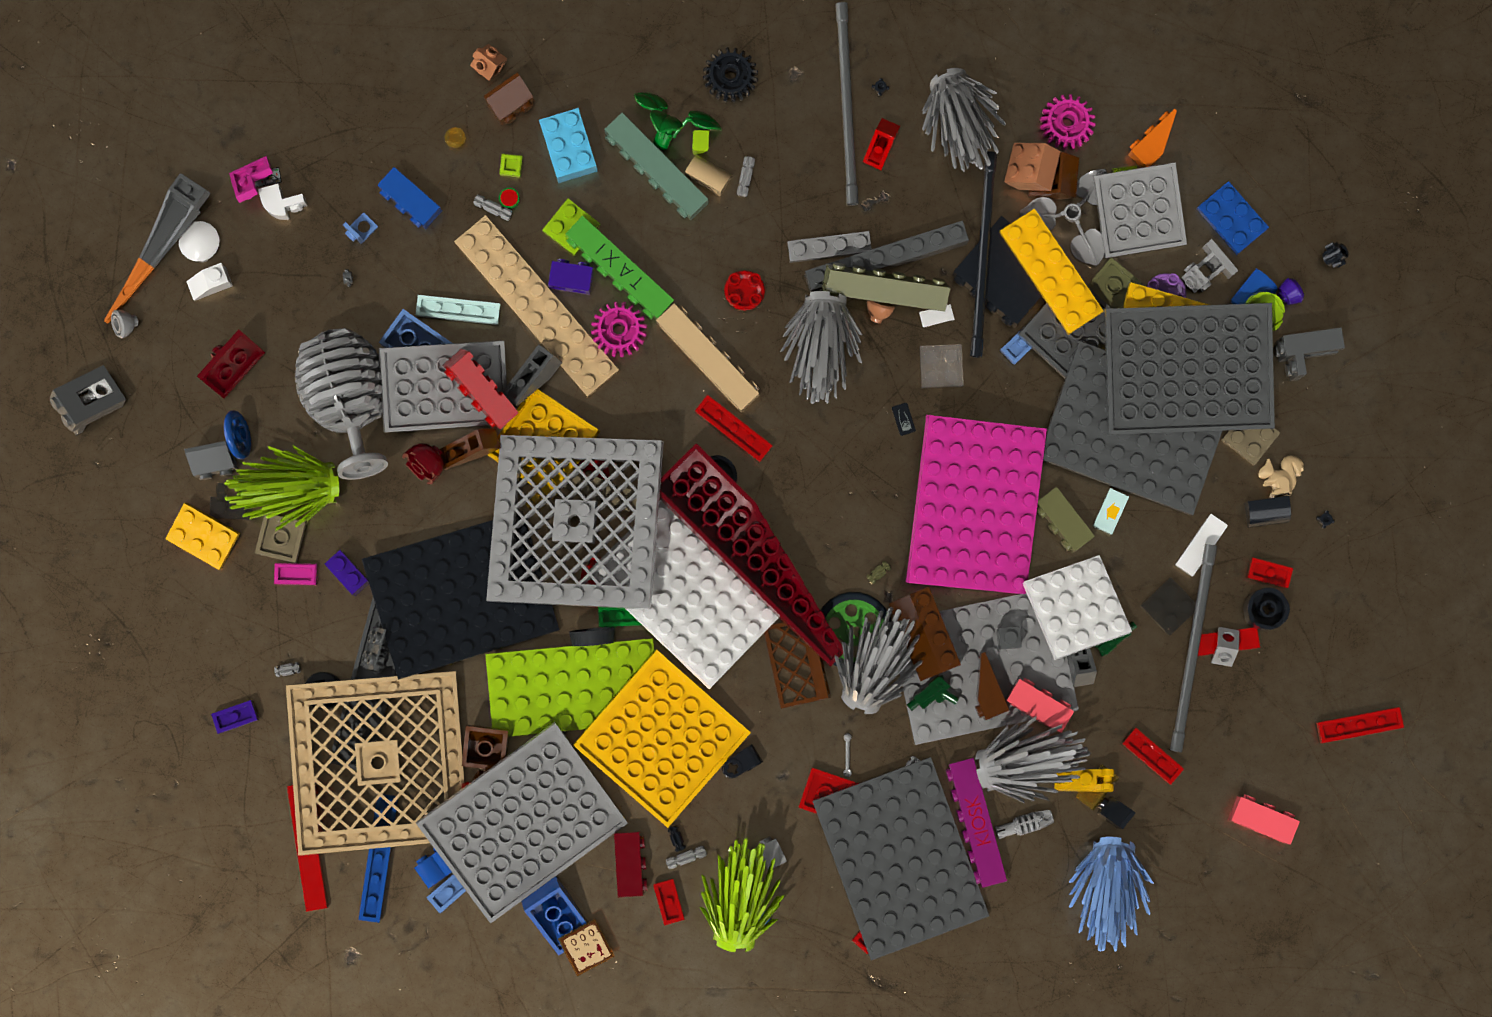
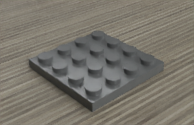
(1053, 343)

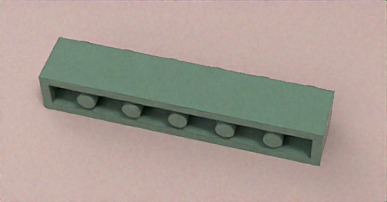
(656, 167)

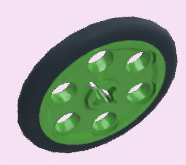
(864, 603)

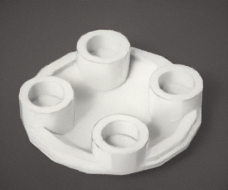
(199, 241)

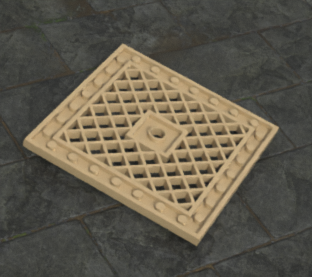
(302, 757)

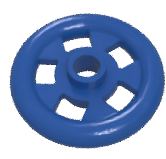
(237, 434)

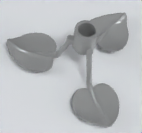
(1088, 245)

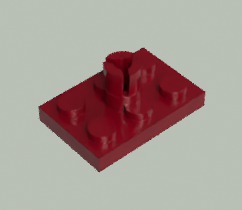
(230, 363)

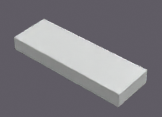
(1207, 534)

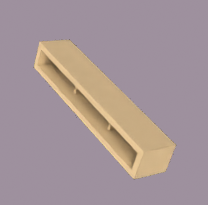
(707, 357)

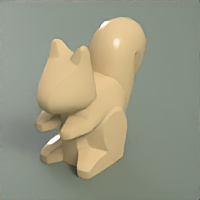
(1282, 480)

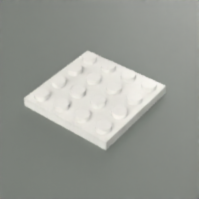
(1077, 607)

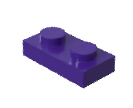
(234, 717)

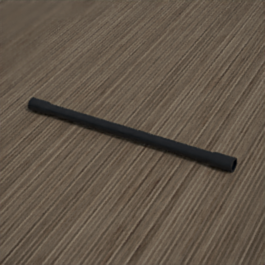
(977, 340)

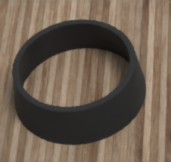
(592, 636)

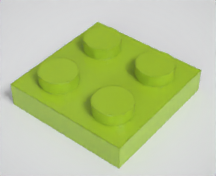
(563, 220)

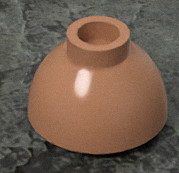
(879, 310)

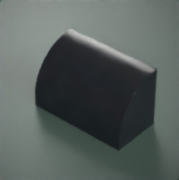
(1268, 511)

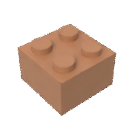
(1032, 166)

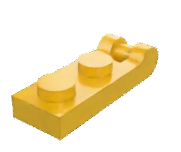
(1088, 781)

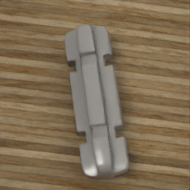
(745, 177)
(493, 207)
(686, 857)

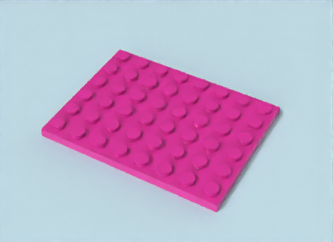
(976, 504)

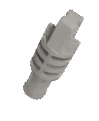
(1025, 824)

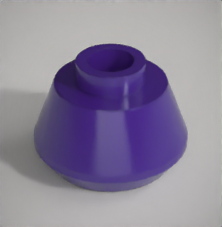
(1290, 292)

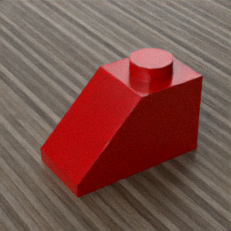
(881, 143)

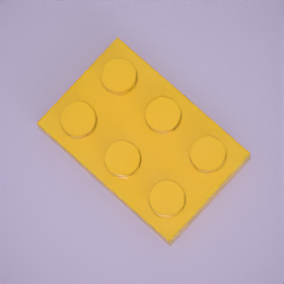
(202, 536)

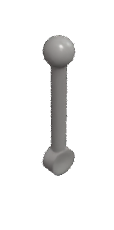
(847, 772)

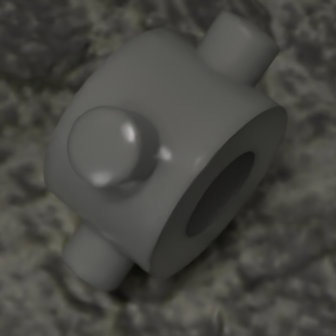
(348, 277)

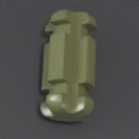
(878, 572)

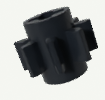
(1335, 254)

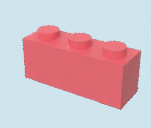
(1039, 704)
(1264, 819)

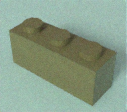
(1064, 520)

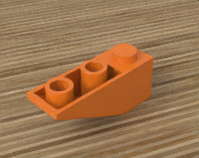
(1151, 147)

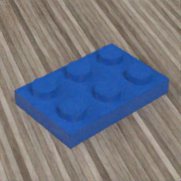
(1232, 218)

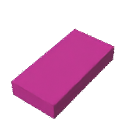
(295, 574)

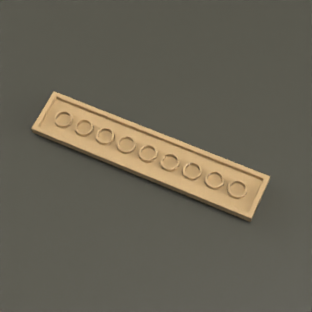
(536, 306)

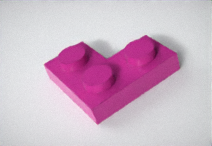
(244, 178)

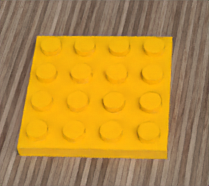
(546, 417)

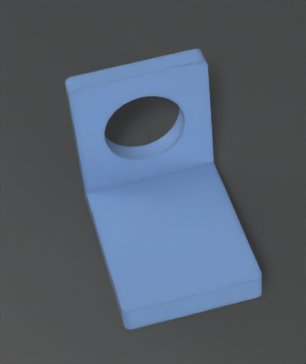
(353, 232)

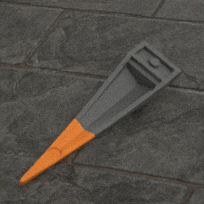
(175, 216)

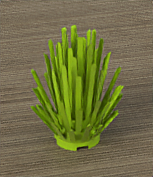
(285, 486)
(740, 898)

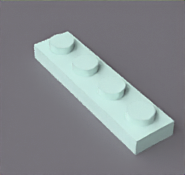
(458, 309)

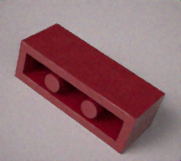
(630, 864)

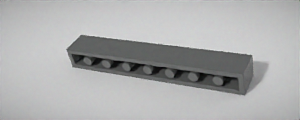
(898, 253)

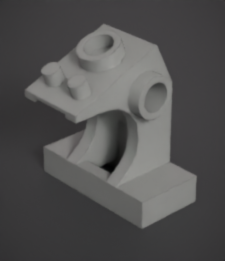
(1215, 261)

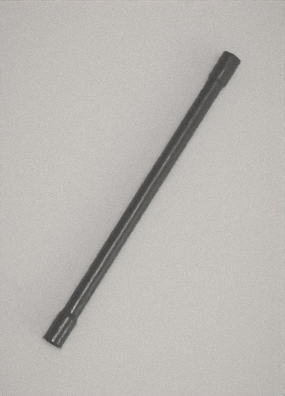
(850, 166)
(1207, 565)

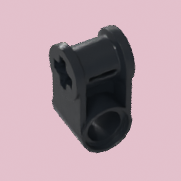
(744, 760)

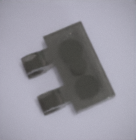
(221, 508)

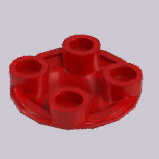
(744, 290)

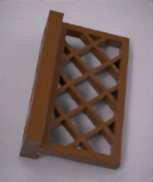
(815, 663)

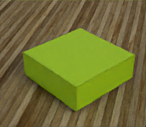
(511, 165)

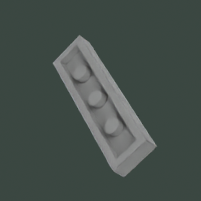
(829, 246)

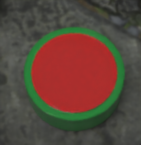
(509, 198)

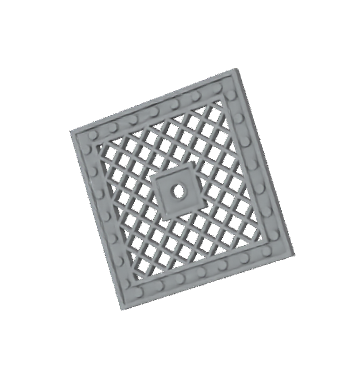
(513, 448)

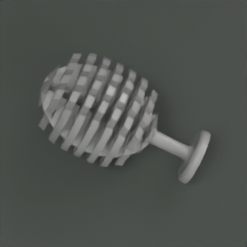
(343, 392)

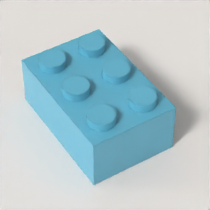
(568, 145)

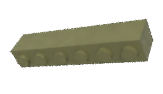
(886, 287)

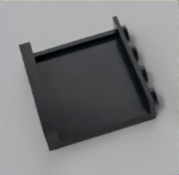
(1008, 285)

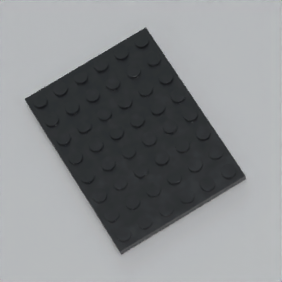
(436, 601)

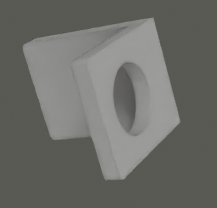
(1226, 651)

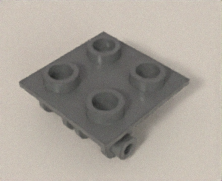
(371, 657)

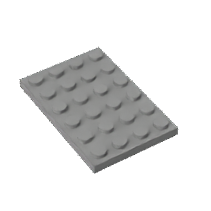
(422, 396)

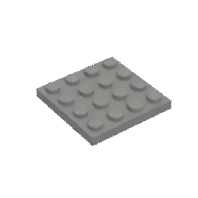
(1140, 210)

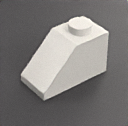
(209, 281)

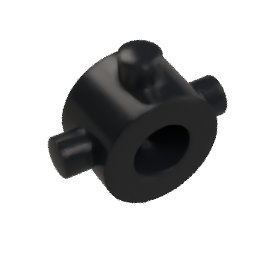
(880, 87)
(1325, 519)

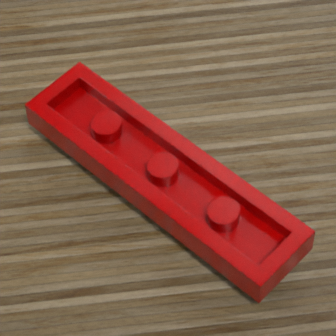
(733, 428)
(1360, 725)

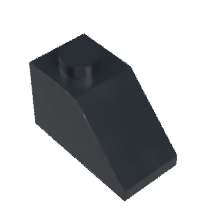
(1115, 812)

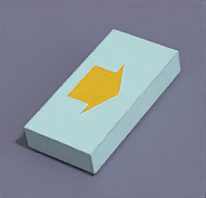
(1110, 511)

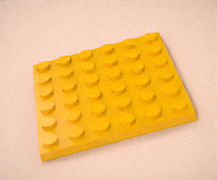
(661, 738)

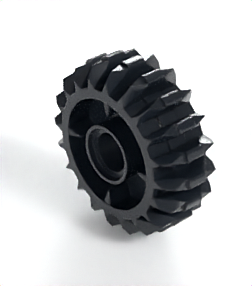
(730, 87)

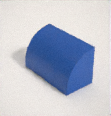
(1255, 283)

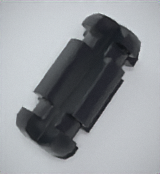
(676, 838)

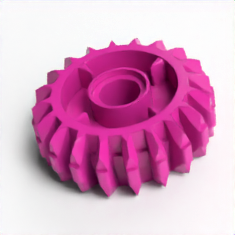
(1076, 113)
(615, 317)

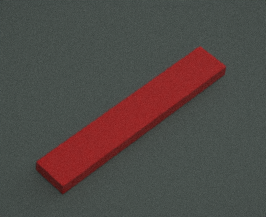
(310, 869)

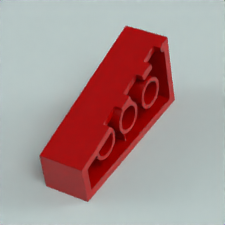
(480, 389)

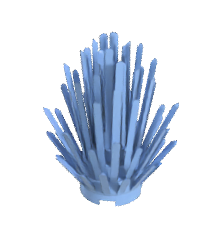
(1114, 890)

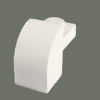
(276, 205)

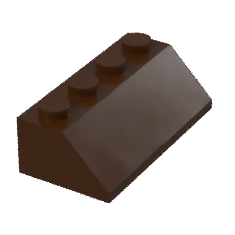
(934, 642)

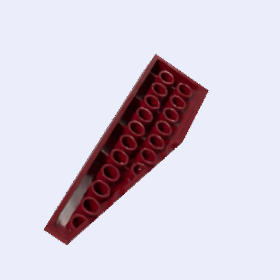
(742, 539)

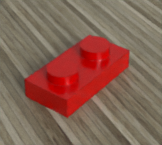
(1269, 572)
(668, 901)

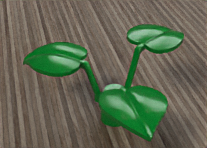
(667, 124)

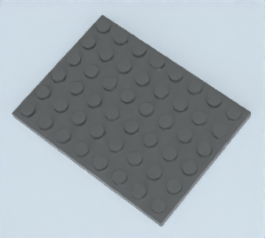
(1189, 368)
(1155, 466)
(900, 858)

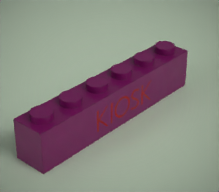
(977, 823)

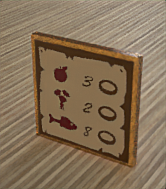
(586, 947)

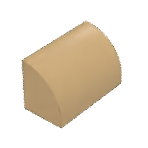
(708, 175)

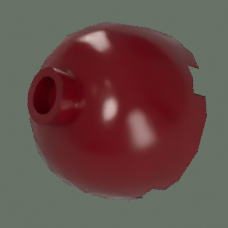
(424, 461)

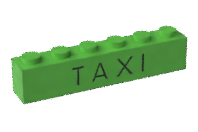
(619, 268)

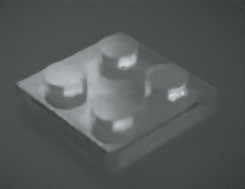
(941, 366)

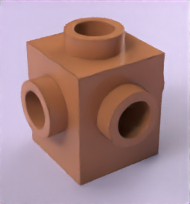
(488, 61)

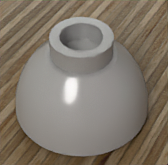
(123, 323)

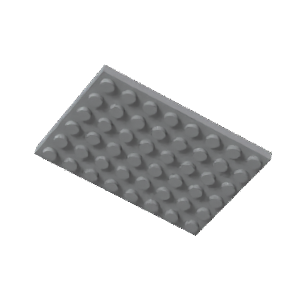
(972, 633)
(521, 822)

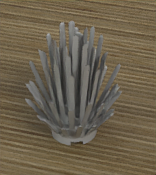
(961, 117)
(821, 343)
(876, 657)
(1019, 766)

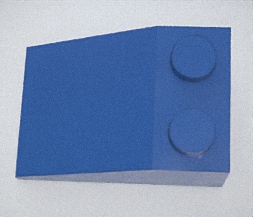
(553, 912)

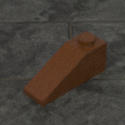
(470, 447)
(989, 695)

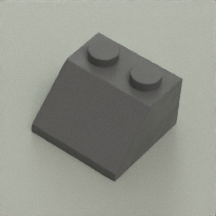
(211, 460)

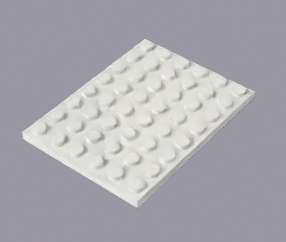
(696, 602)

